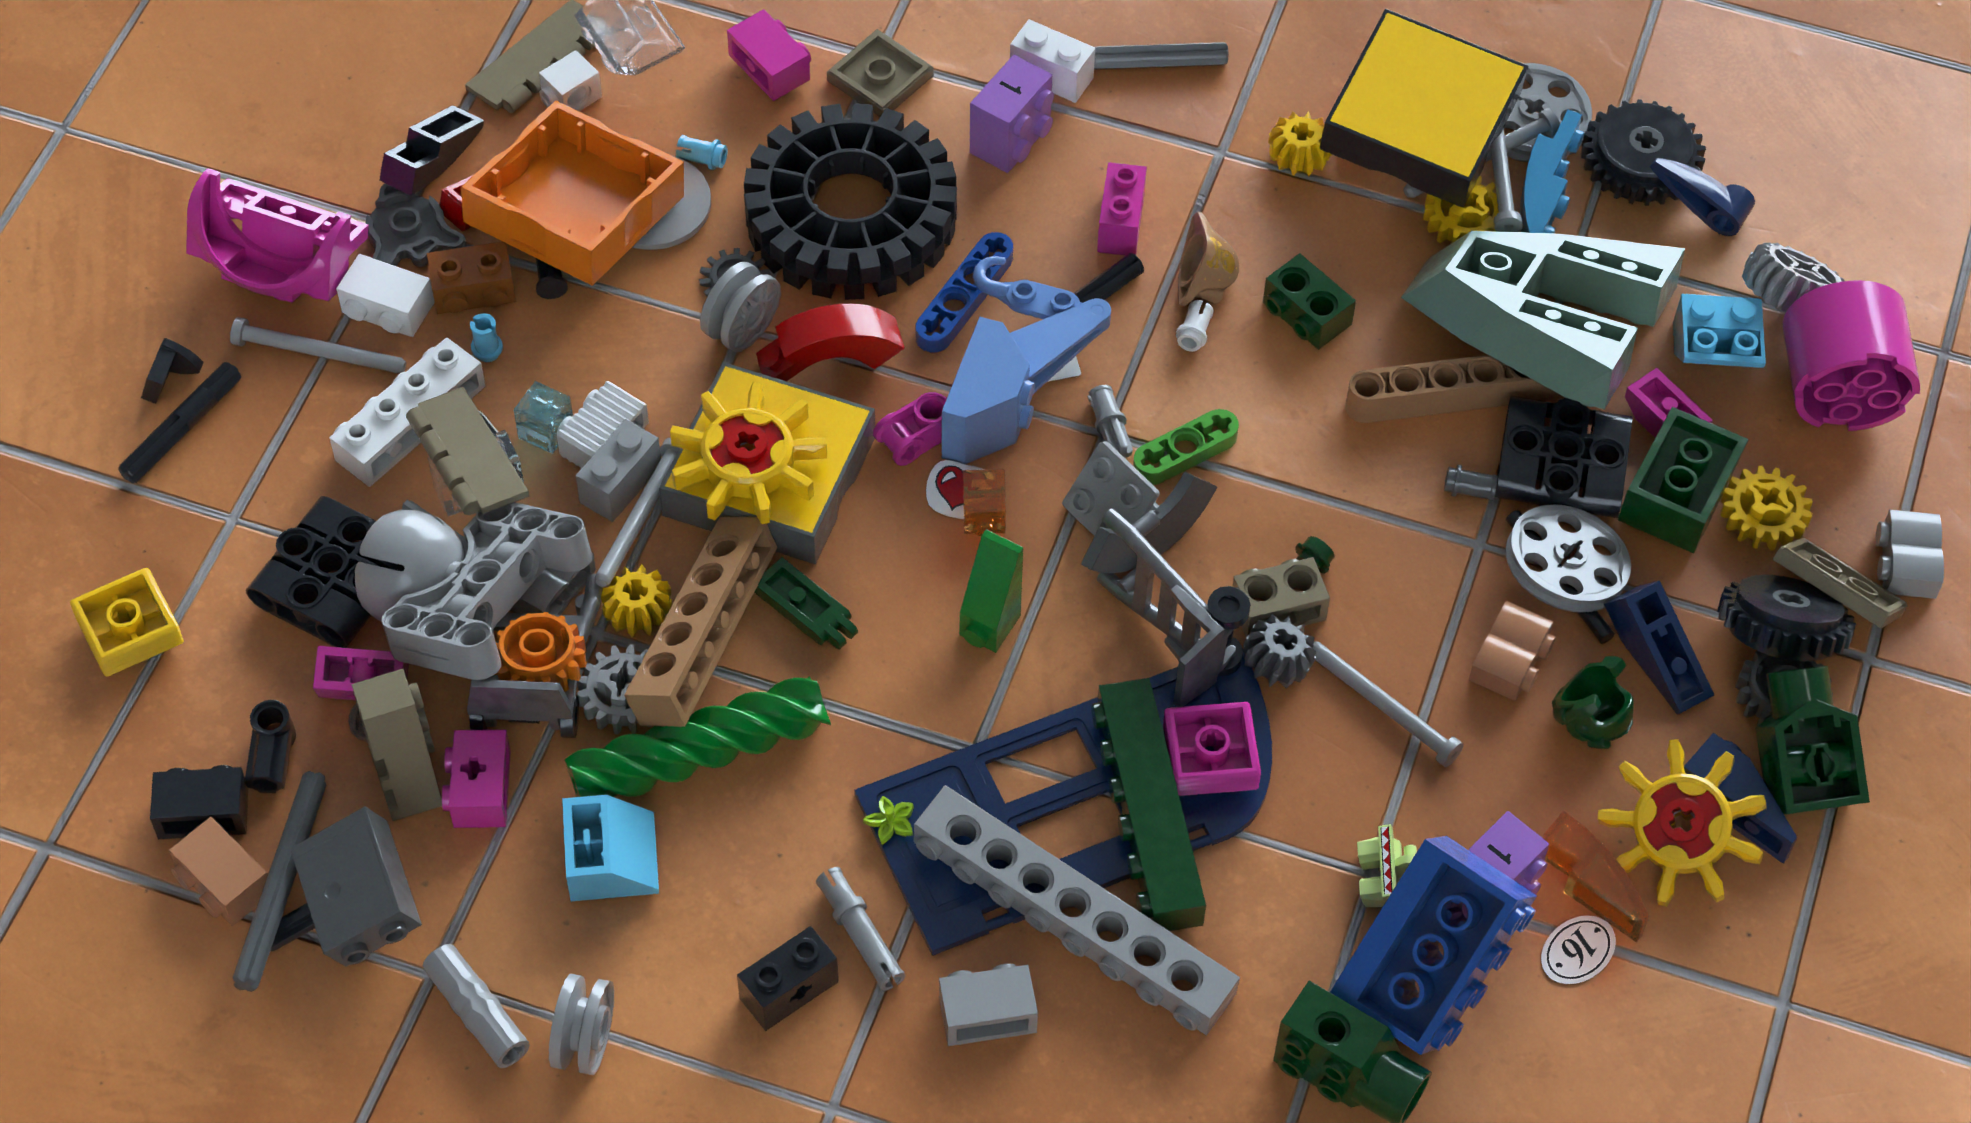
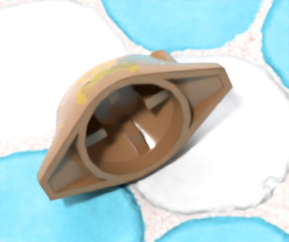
(1206, 263)

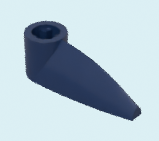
(1715, 204)

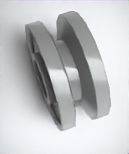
(740, 306)
(581, 1024)

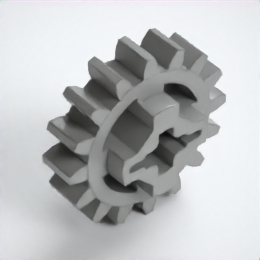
(608, 681)

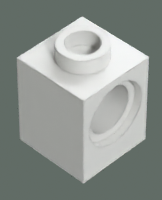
(570, 82)

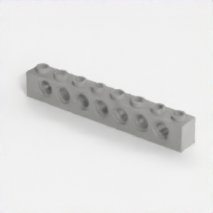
(1138, 935)

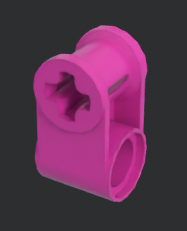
(910, 431)

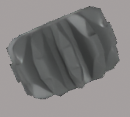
(1279, 651)

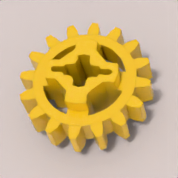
(1459, 221)
(1766, 507)

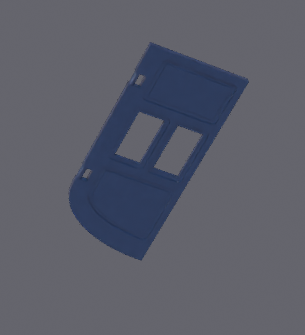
(953, 910)

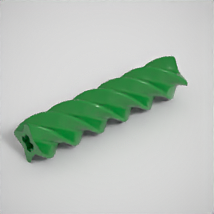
(709, 739)

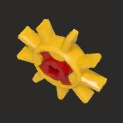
(747, 453)
(1691, 798)

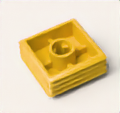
(130, 598)

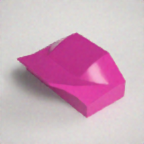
(1654, 397)

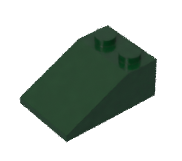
(1682, 479)

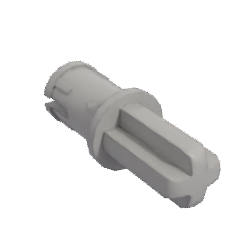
(1109, 419)

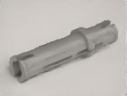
(850, 912)

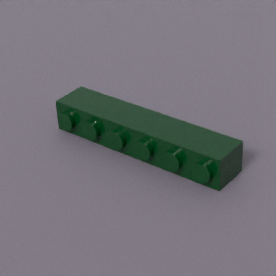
(1149, 805)

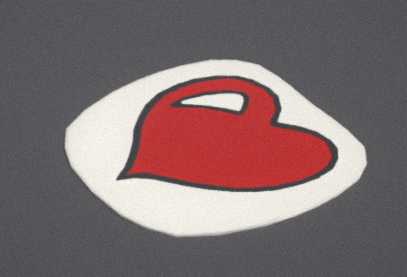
(945, 488)

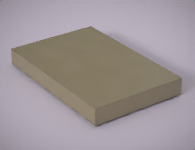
(1841, 582)

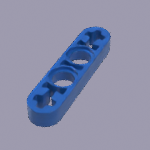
(959, 289)

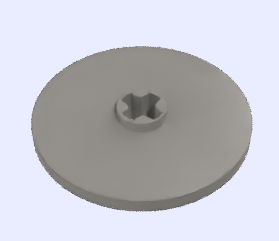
(685, 217)

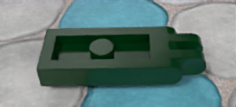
(806, 604)

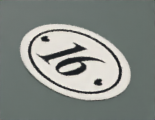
(1578, 949)

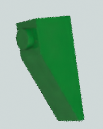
(992, 593)

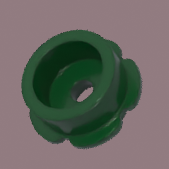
(1319, 550)

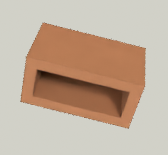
(219, 871)

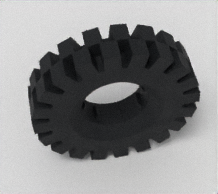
(860, 250)

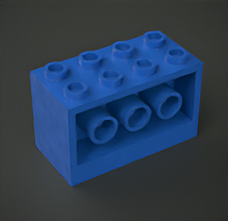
(1406, 940)

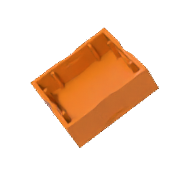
(573, 192)

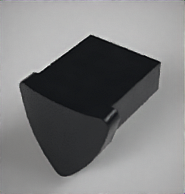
(170, 358)

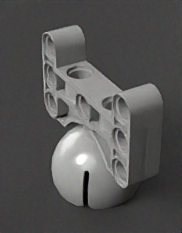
(458, 591)

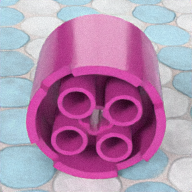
(1850, 355)

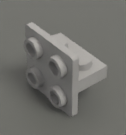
(1106, 484)

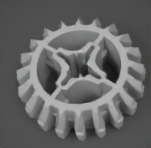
(1784, 274)

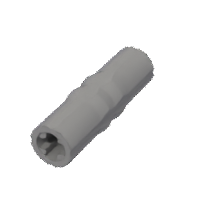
(476, 1005)

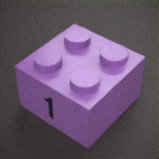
(1011, 114)
(1513, 851)

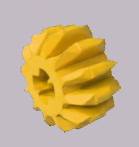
(1297, 144)
(636, 601)

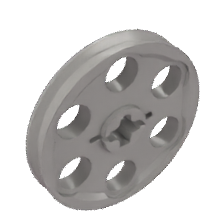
(1539, 98)
(1578, 570)

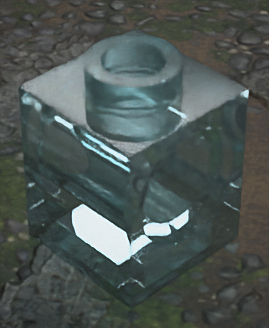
(540, 416)

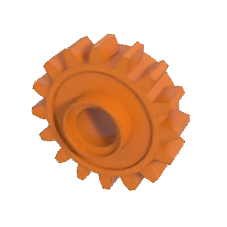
(541, 650)

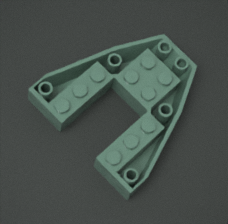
(1488, 297)

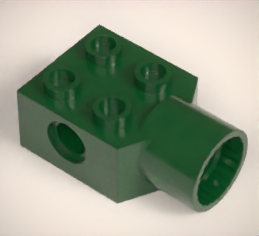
(1809, 746)
(1348, 1056)

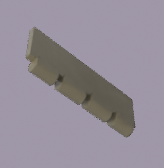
(507, 78)
(466, 453)

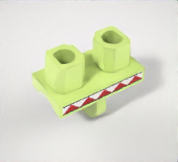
(1386, 854)

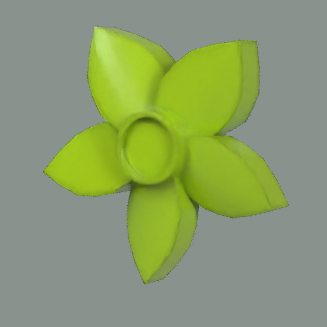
(891, 819)

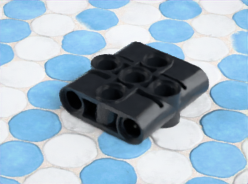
(1582, 454)
(291, 580)

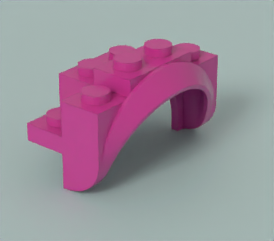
(282, 243)

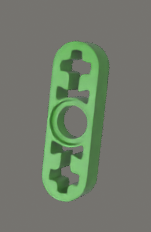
(1193, 431)

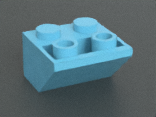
(1719, 331)
(609, 848)

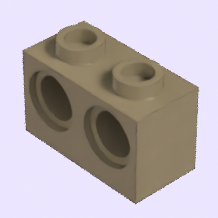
(1276, 588)

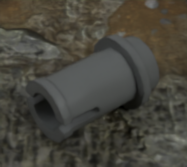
(1470, 483)

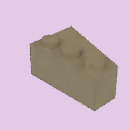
(399, 742)

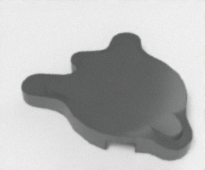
(409, 228)

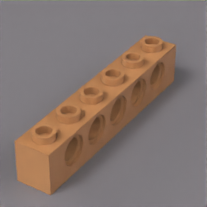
(700, 622)

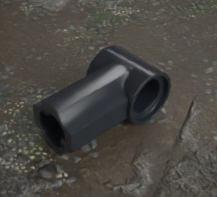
(269, 748)

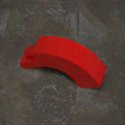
(829, 333)

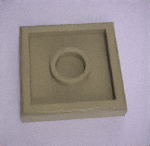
(880, 73)

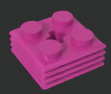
(1235, 756)

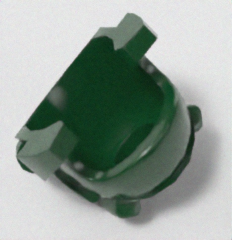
(1595, 704)

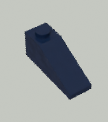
(1659, 645)
(1767, 828)

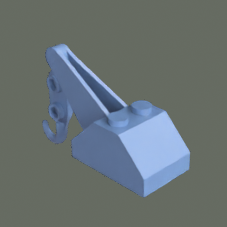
(1005, 368)

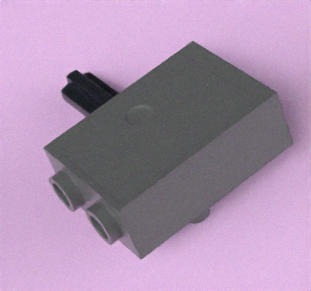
(351, 889)

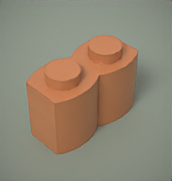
(1512, 650)

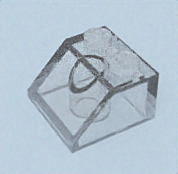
(628, 34)

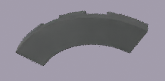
(1176, 514)

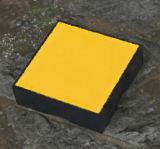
(1423, 107)

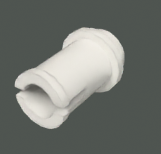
(1192, 332)

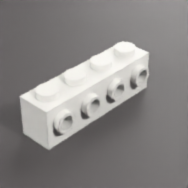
(380, 431)

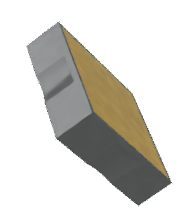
(795, 523)

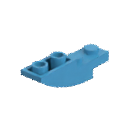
(1544, 180)

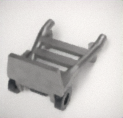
(1226, 610)
(534, 701)

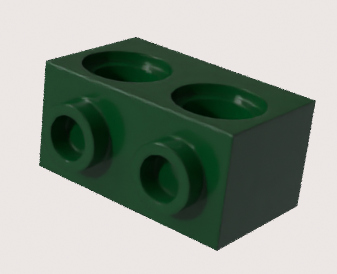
(1308, 301)

